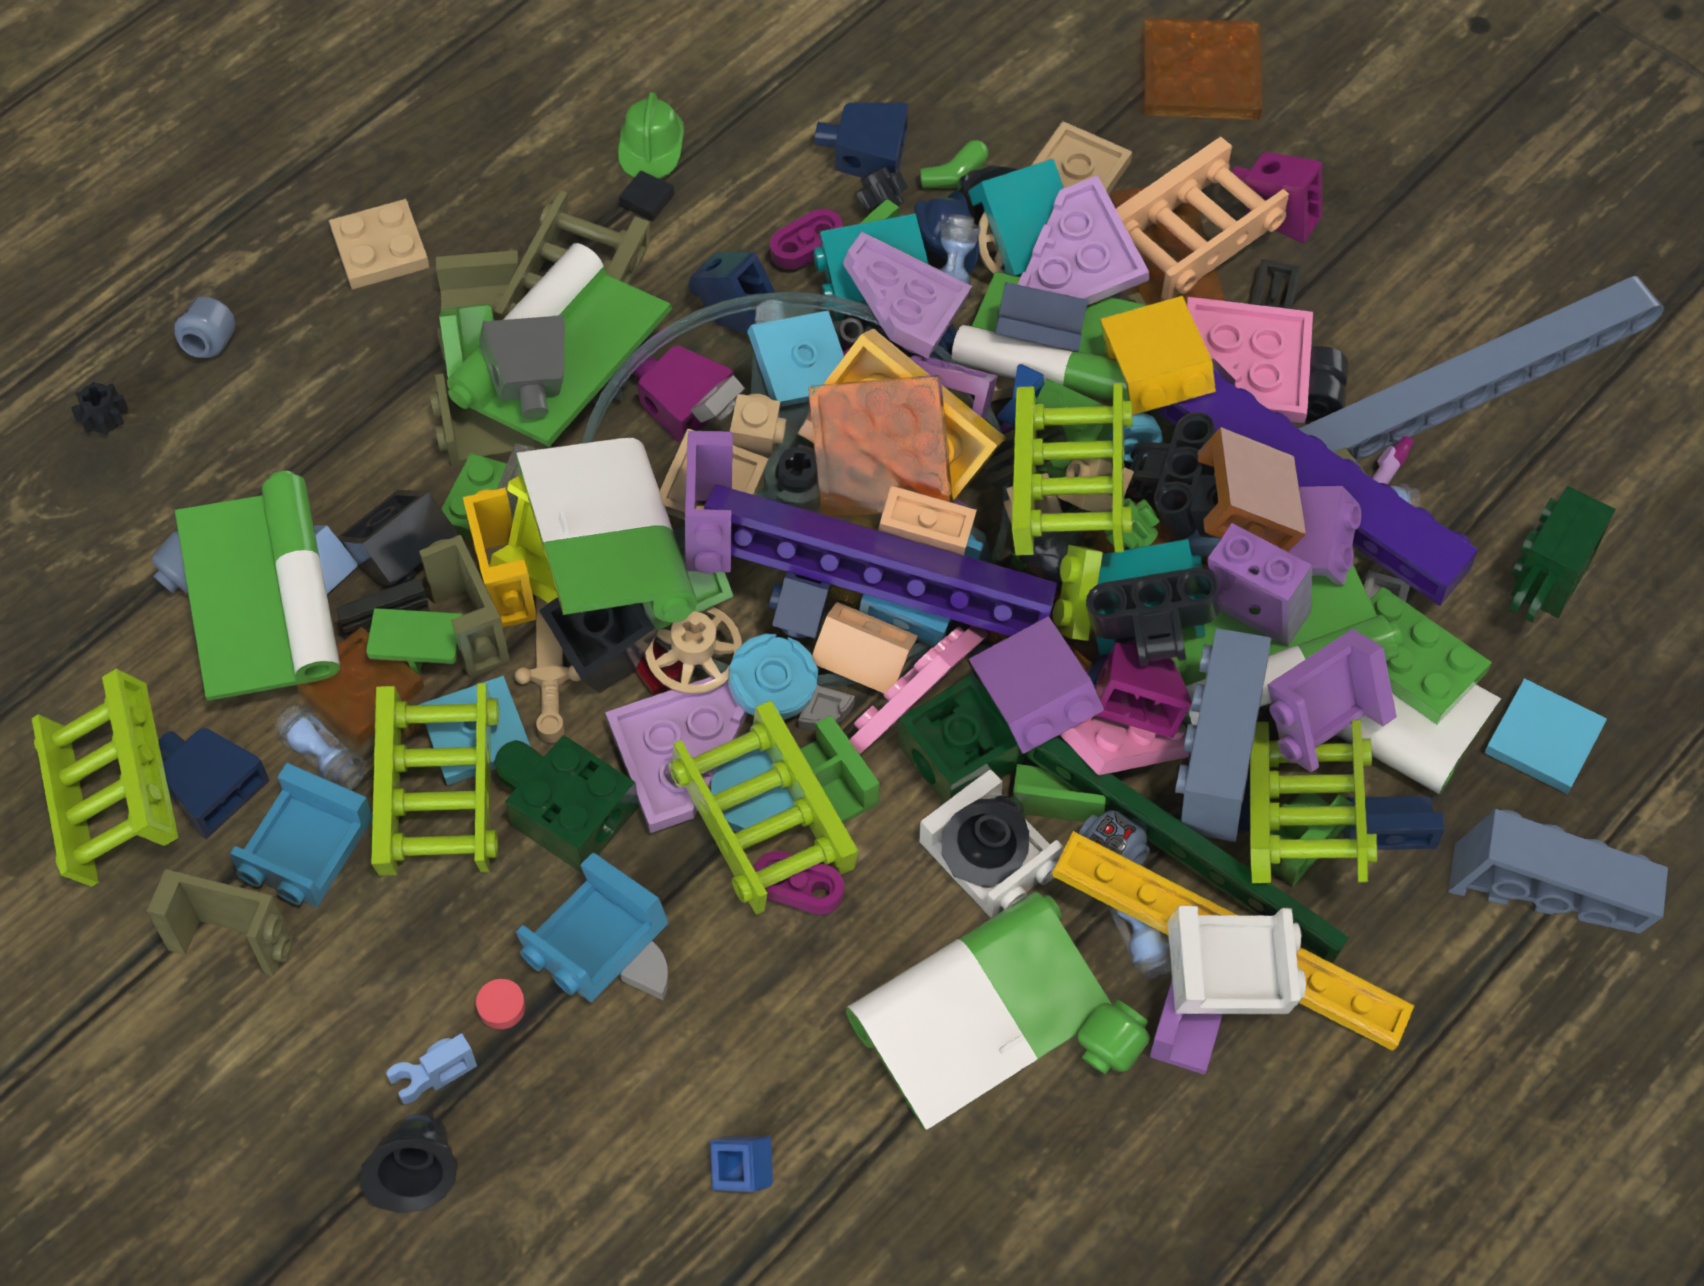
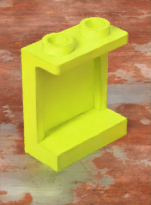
(527, 545)

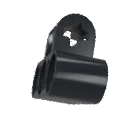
(1172, 473)
(1157, 627)

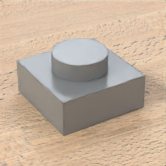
(718, 400)

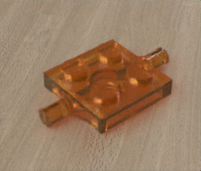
(351, 694)

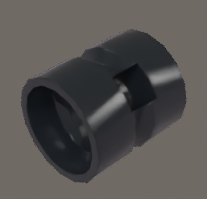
(1326, 382)

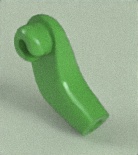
(946, 176)

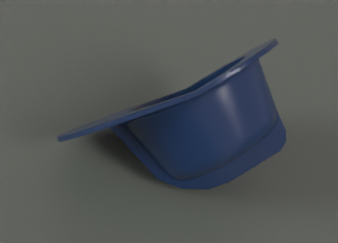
(930, 215)

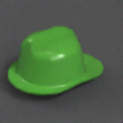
(650, 138)

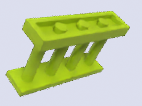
(1032, 487)
(788, 770)
(140, 779)
(392, 801)
(1268, 816)

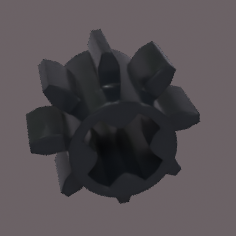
(881, 186)
(99, 408)

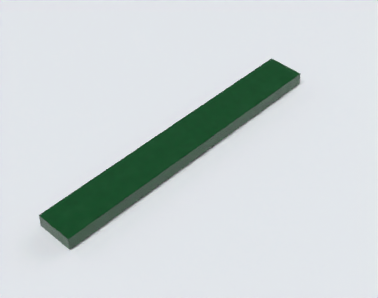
(1189, 847)

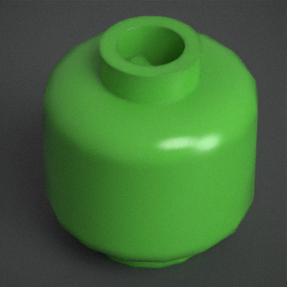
(1113, 1037)

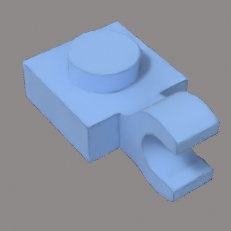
(439, 1066)

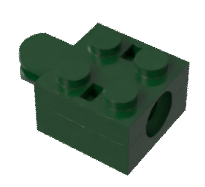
(1558, 553)
(958, 738)
(565, 798)

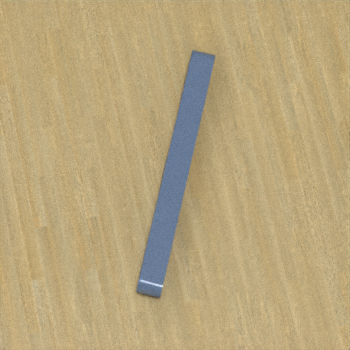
(1489, 370)

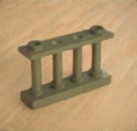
(628, 245)

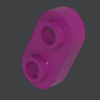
(801, 238)
(799, 889)

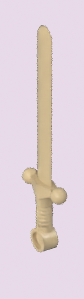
(549, 675)

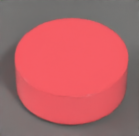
(500, 1004)

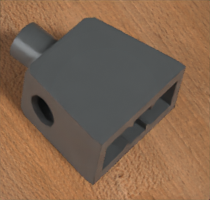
(525, 360)

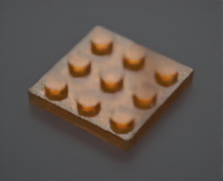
(1202, 68)
(877, 439)

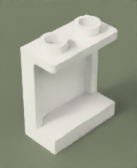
(1034, 870)
(1235, 963)

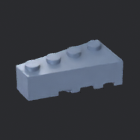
(1224, 733)
(1558, 872)

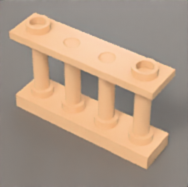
(1184, 186)

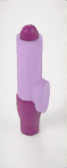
(1392, 460)

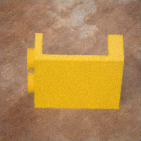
(1159, 354)
(506, 583)

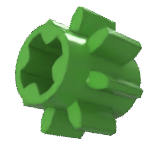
(1144, 520)

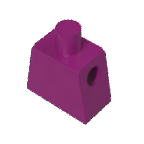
(1299, 178)
(675, 385)
(1142, 696)

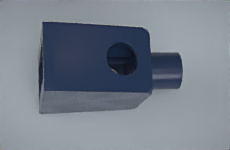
(866, 137)
(730, 277)
(210, 777)

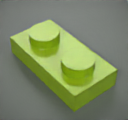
(1079, 575)

